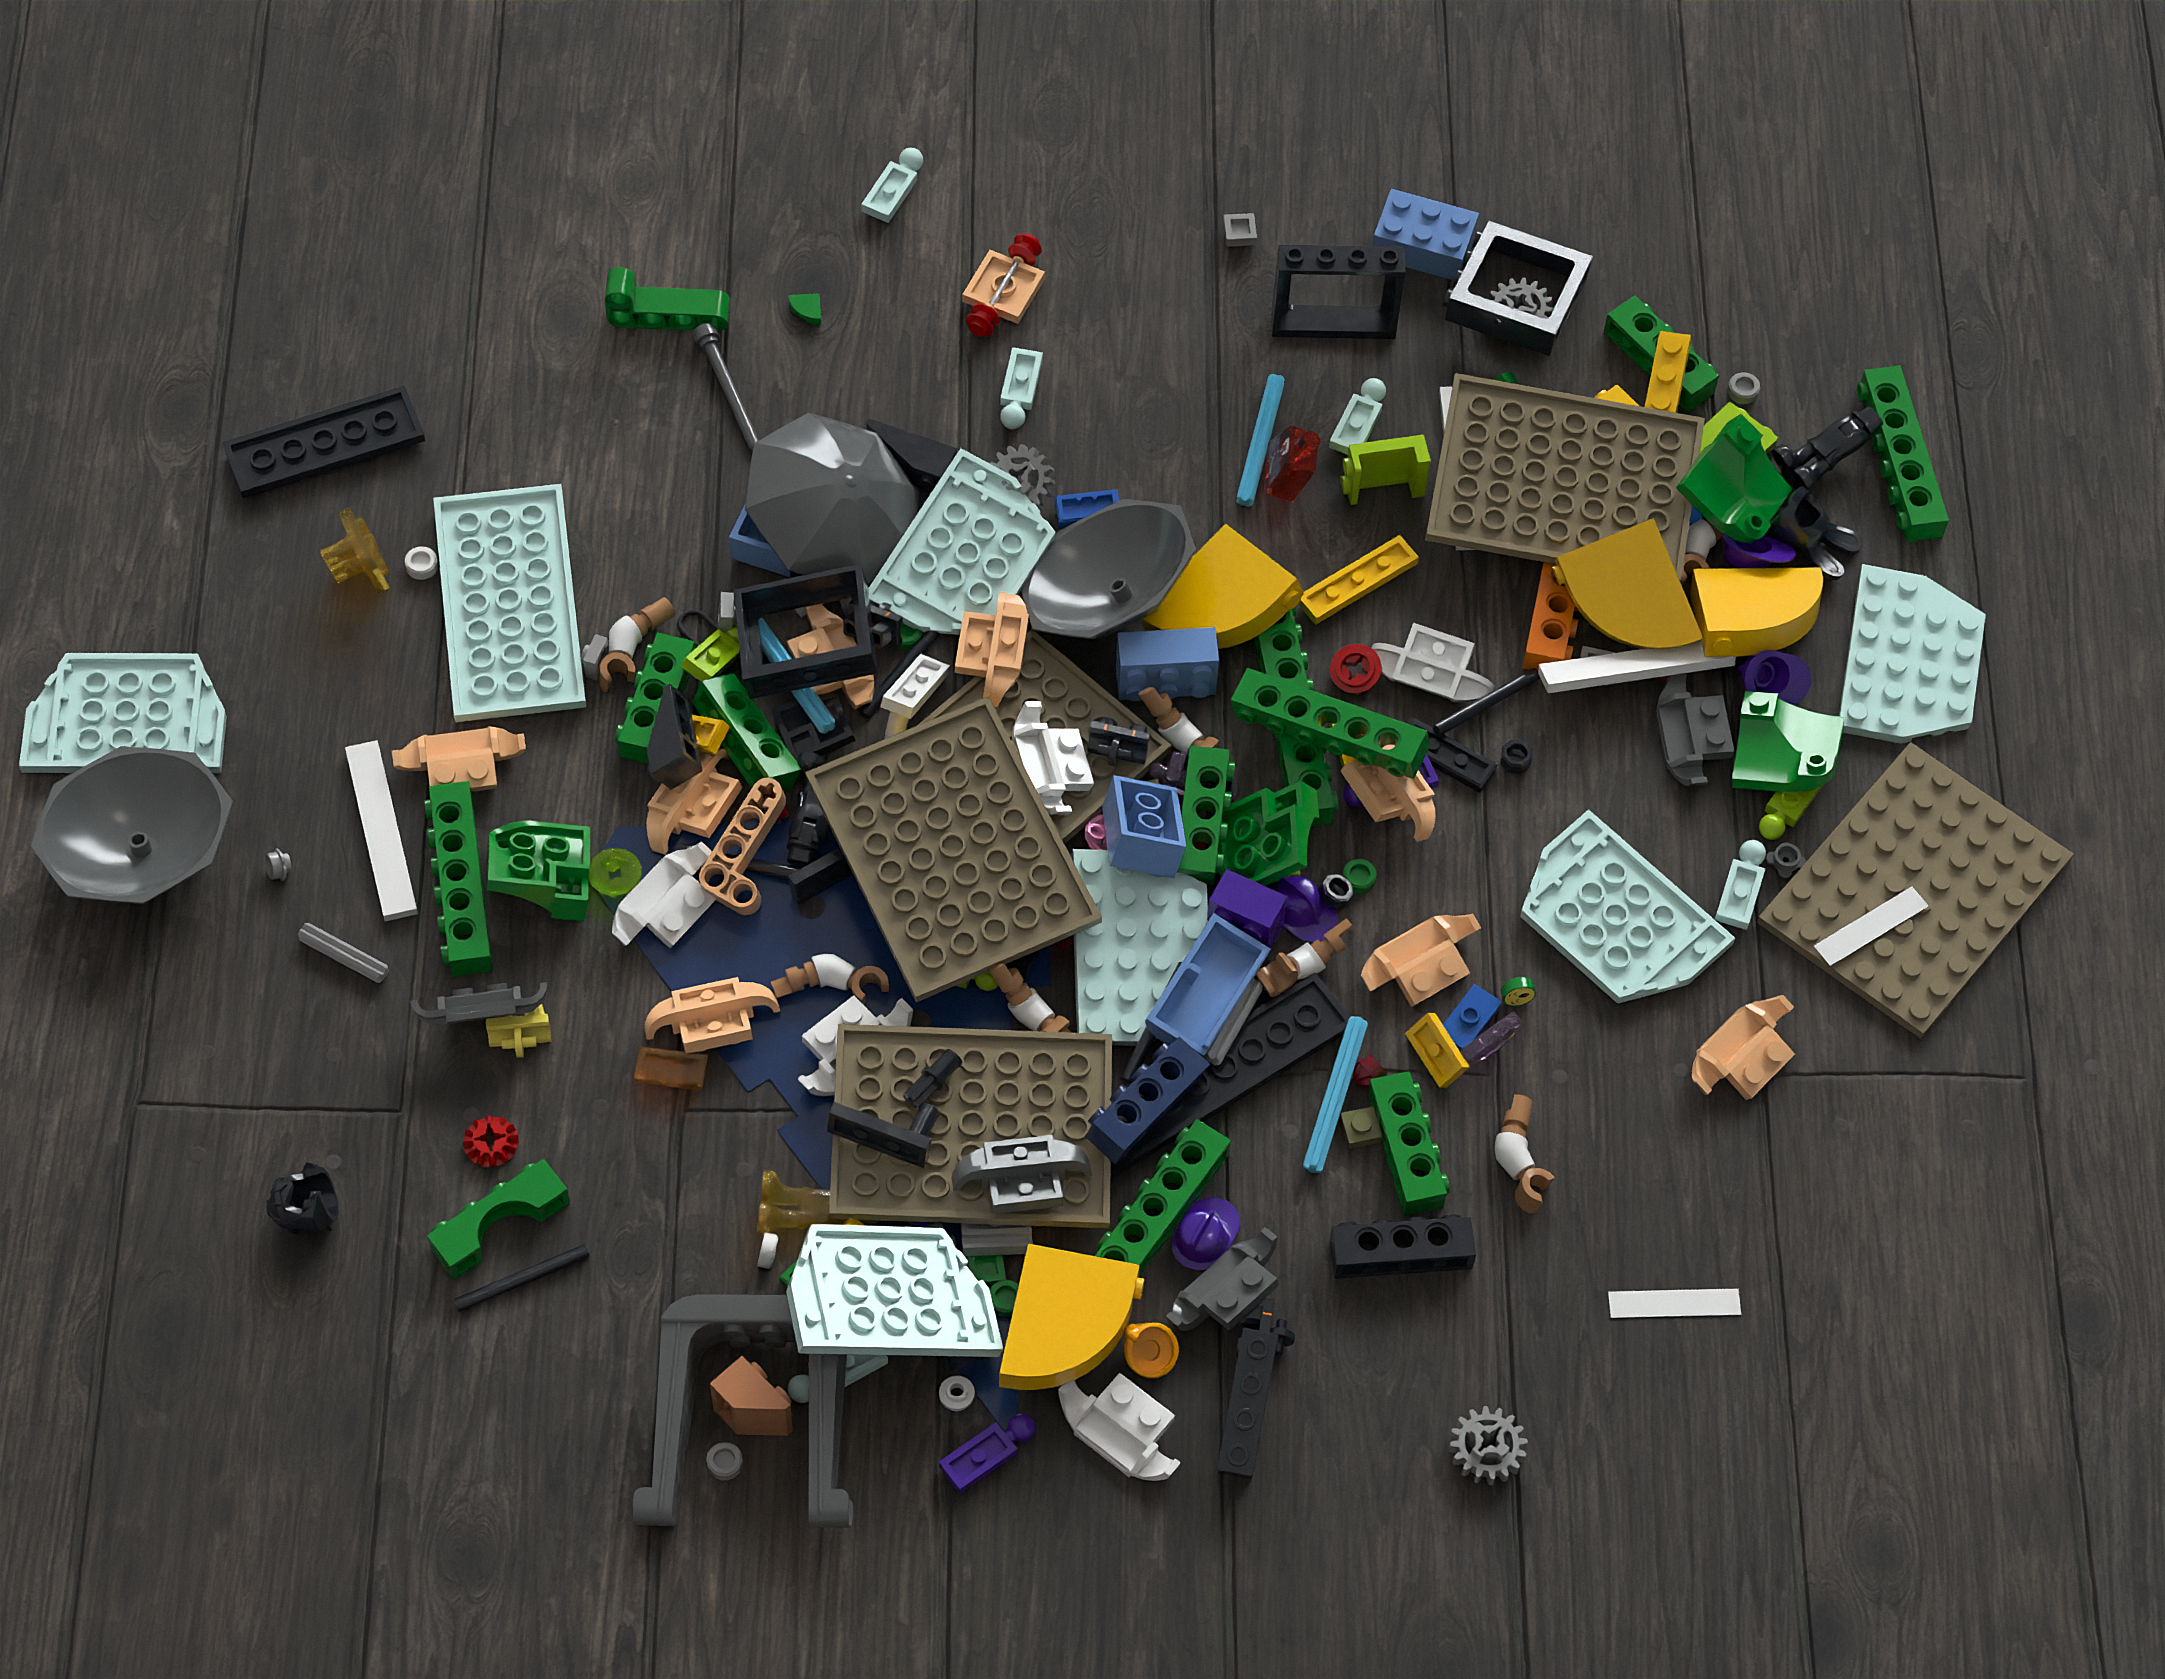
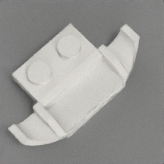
(1434, 664)
(1051, 758)
(665, 899)
(823, 1039)
(1121, 1427)

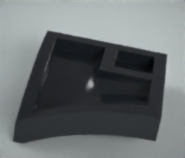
(803, 736)

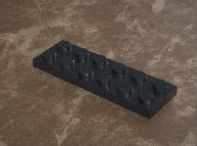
(323, 441)

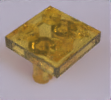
(356, 553)

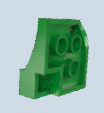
(1735, 483)
(1784, 746)
(1269, 833)
(542, 865)

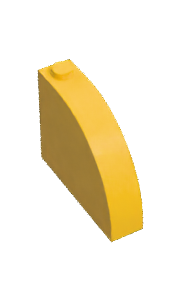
(1229, 589)
(1630, 589)
(1754, 608)
(1066, 1316)

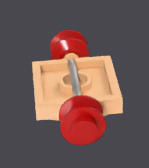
(1004, 285)

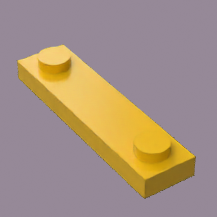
(1358, 579)

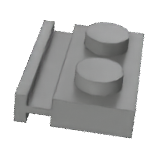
(994, 1239)

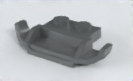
(1691, 730)
(470, 1006)
(1021, 1171)
(1228, 1286)

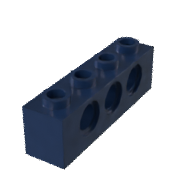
(1116, 1137)

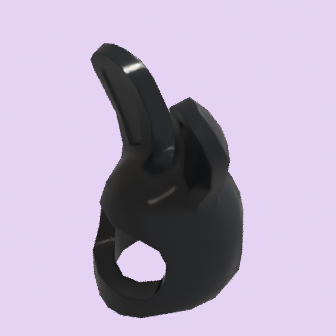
(1805, 525)

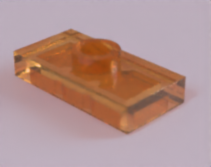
(671, 1068)

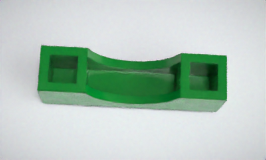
(532, 1193)

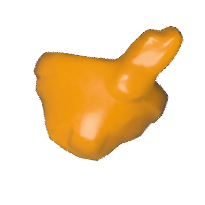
(1150, 1349)

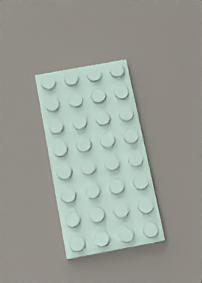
(508, 603)

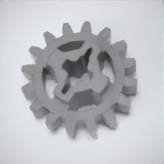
(1522, 297)
(1029, 470)
(1494, 1459)

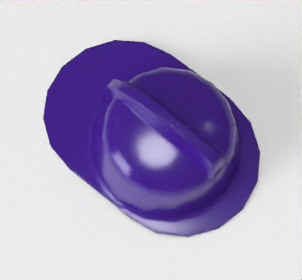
(1756, 554)
(1777, 673)
(1305, 912)
(1205, 1233)

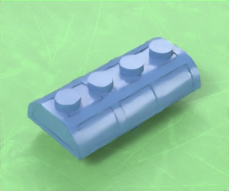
(1207, 985)

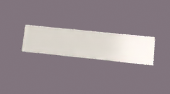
(1871, 926)
(1674, 1303)

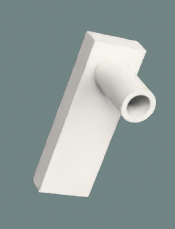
(912, 691)

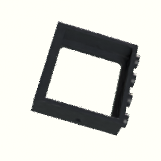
(1338, 321)
(1515, 325)
(814, 669)

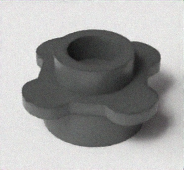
(1786, 851)

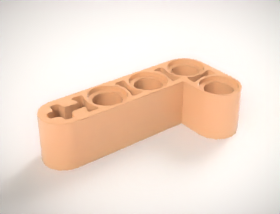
(749, 841)

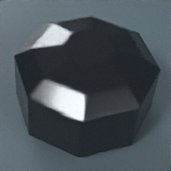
(1516, 756)
(1335, 891)

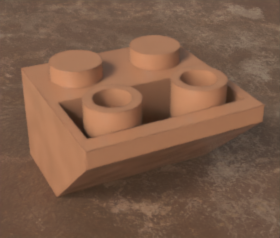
(750, 1402)

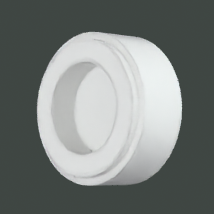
(421, 563)
(768, 1250)

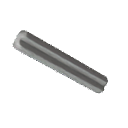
(343, 952)
(1233, 1024)

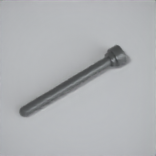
(707, 339)

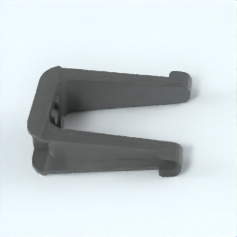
(686, 1334)

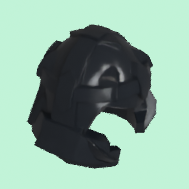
(304, 1201)

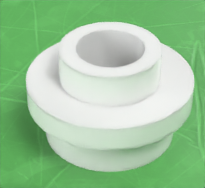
(956, 1403)

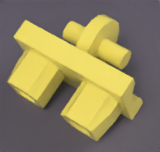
(519, 1031)

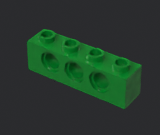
(1637, 333)
(664, 654)
(750, 739)
(1203, 766)
(1414, 1192)

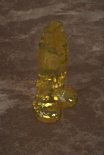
(811, 1206)

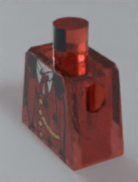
(1293, 453)

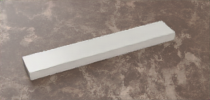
(1627, 667)
(381, 831)

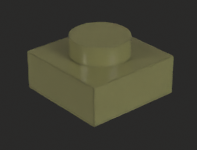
(1360, 1127)

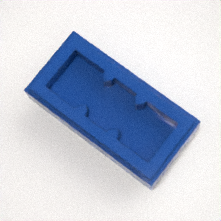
(1077, 506)
(1471, 1016)

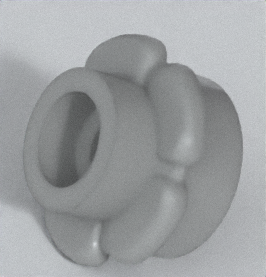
(277, 865)

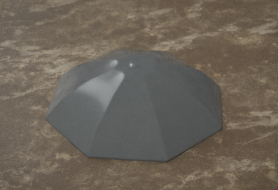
(829, 496)
(1109, 569)
(132, 825)

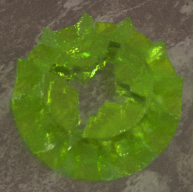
(612, 860)

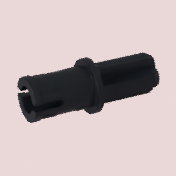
(932, 1078)

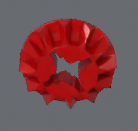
(1351, 656)
(503, 1148)

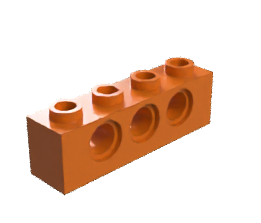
(1549, 623)

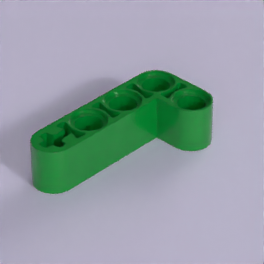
(662, 307)

